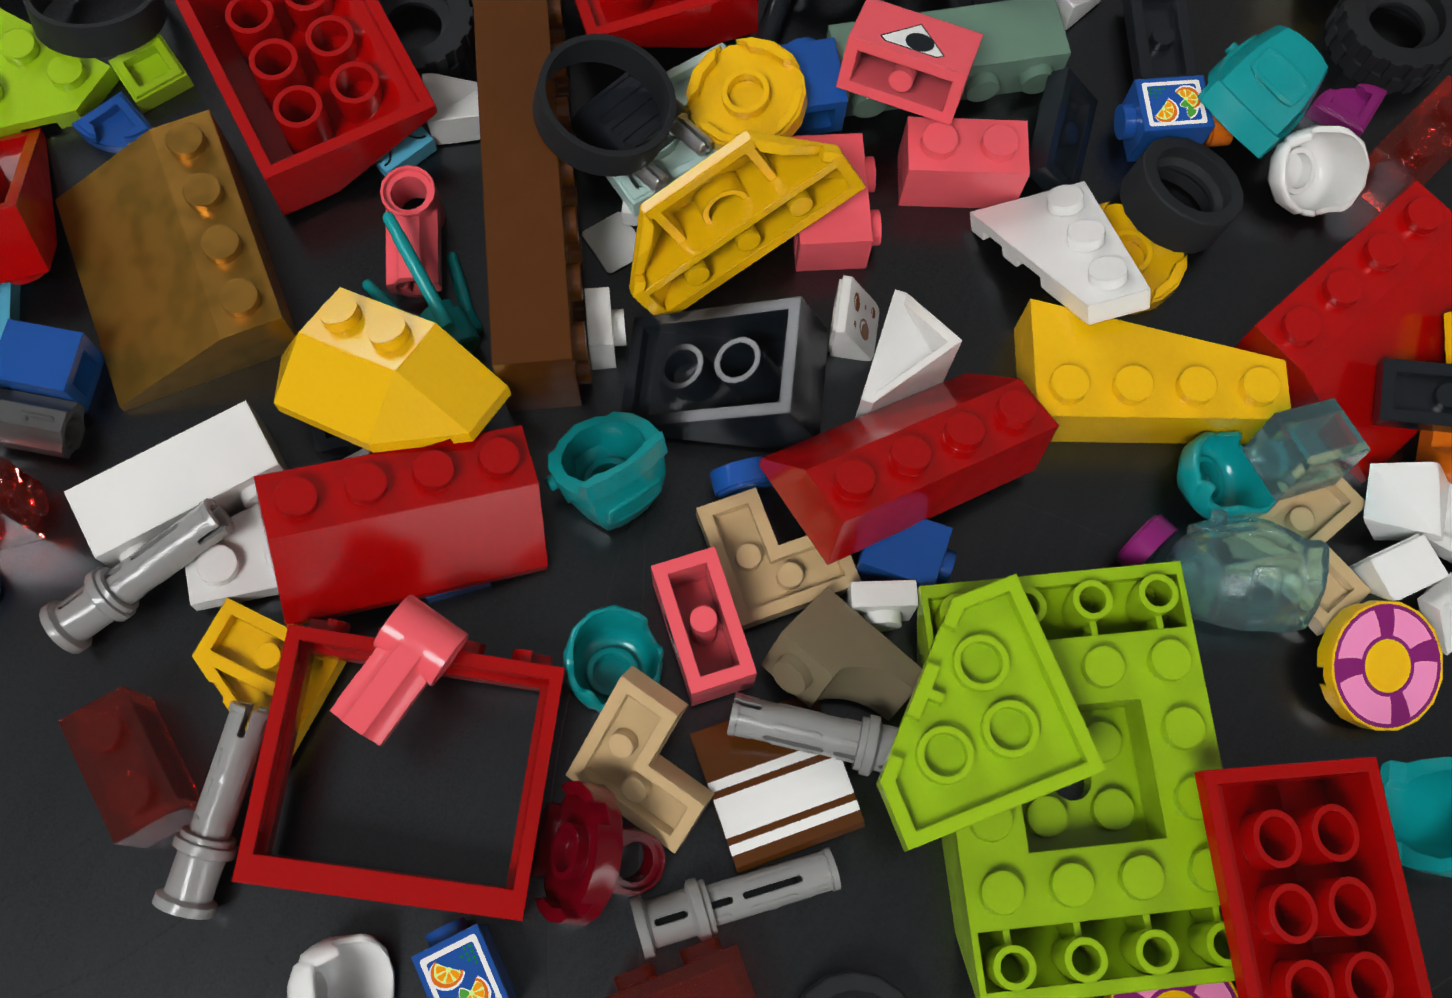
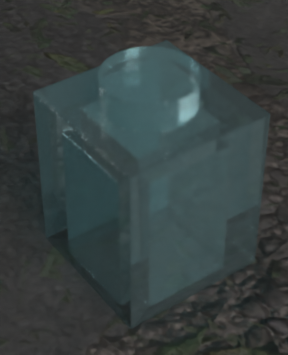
(1305, 449)

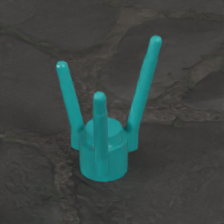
(457, 321)

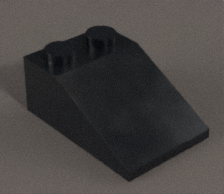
(730, 373)

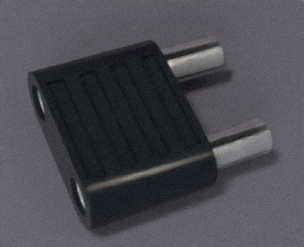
(627, 118)

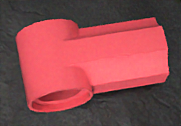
(420, 225)
(409, 654)

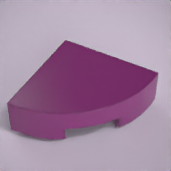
(1347, 107)

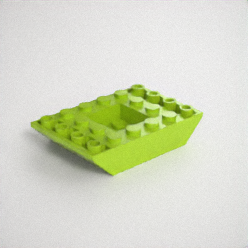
(1123, 878)

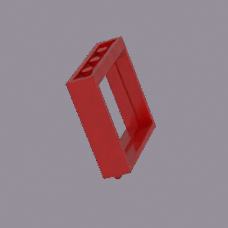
(332, 640)

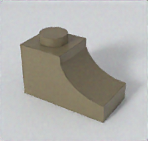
(840, 656)

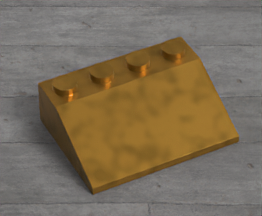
(174, 263)

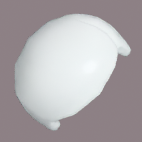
(1318, 170)
(343, 969)

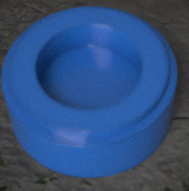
(738, 477)

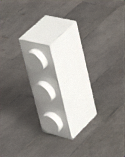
(163, 484)

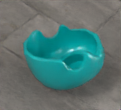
(1219, 476)
(604, 648)

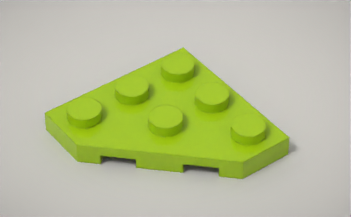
(43, 84)
(984, 721)

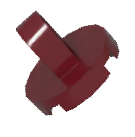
(582, 855)

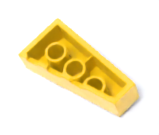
(1142, 382)

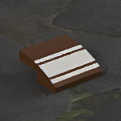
(772, 795)

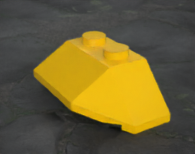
(733, 214)
(384, 378)

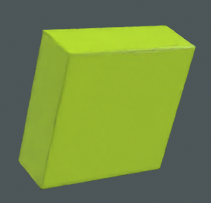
(151, 74)

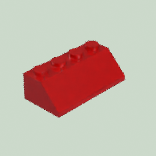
(910, 461)
(402, 524)

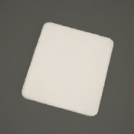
(611, 242)

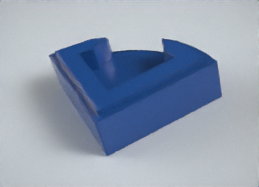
(112, 124)

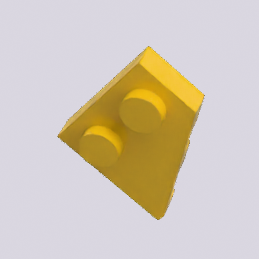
(243, 661)

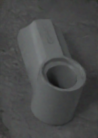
(40, 423)

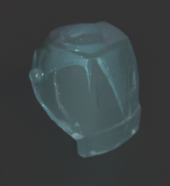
(1251, 573)

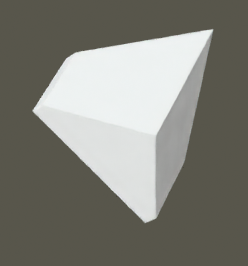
(909, 356)

